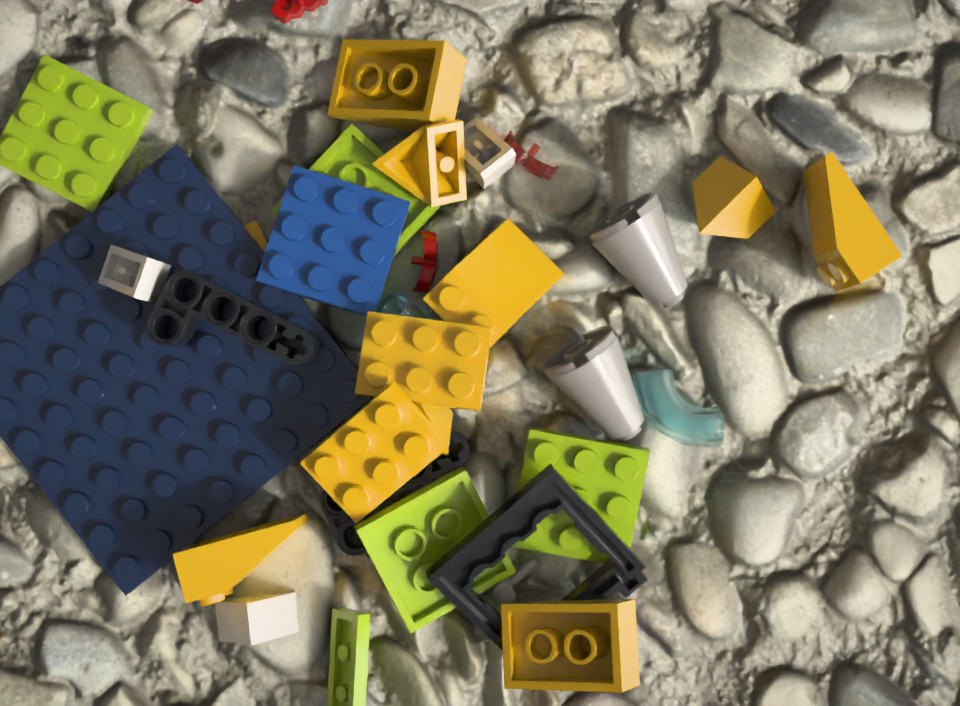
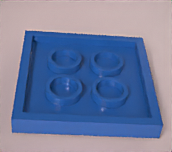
(333, 241)

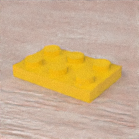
(426, 359)
(375, 452)

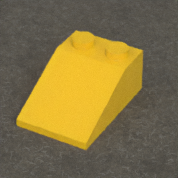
(397, 83)
(843, 228)
(495, 282)
(216, 565)
(570, 645)

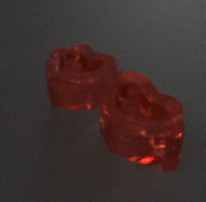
(528, 161)

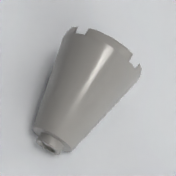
(642, 249)
(598, 382)

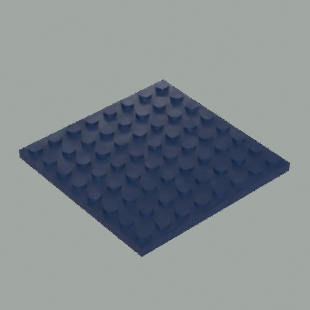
(144, 436)

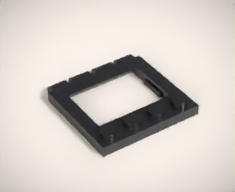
(516, 522)

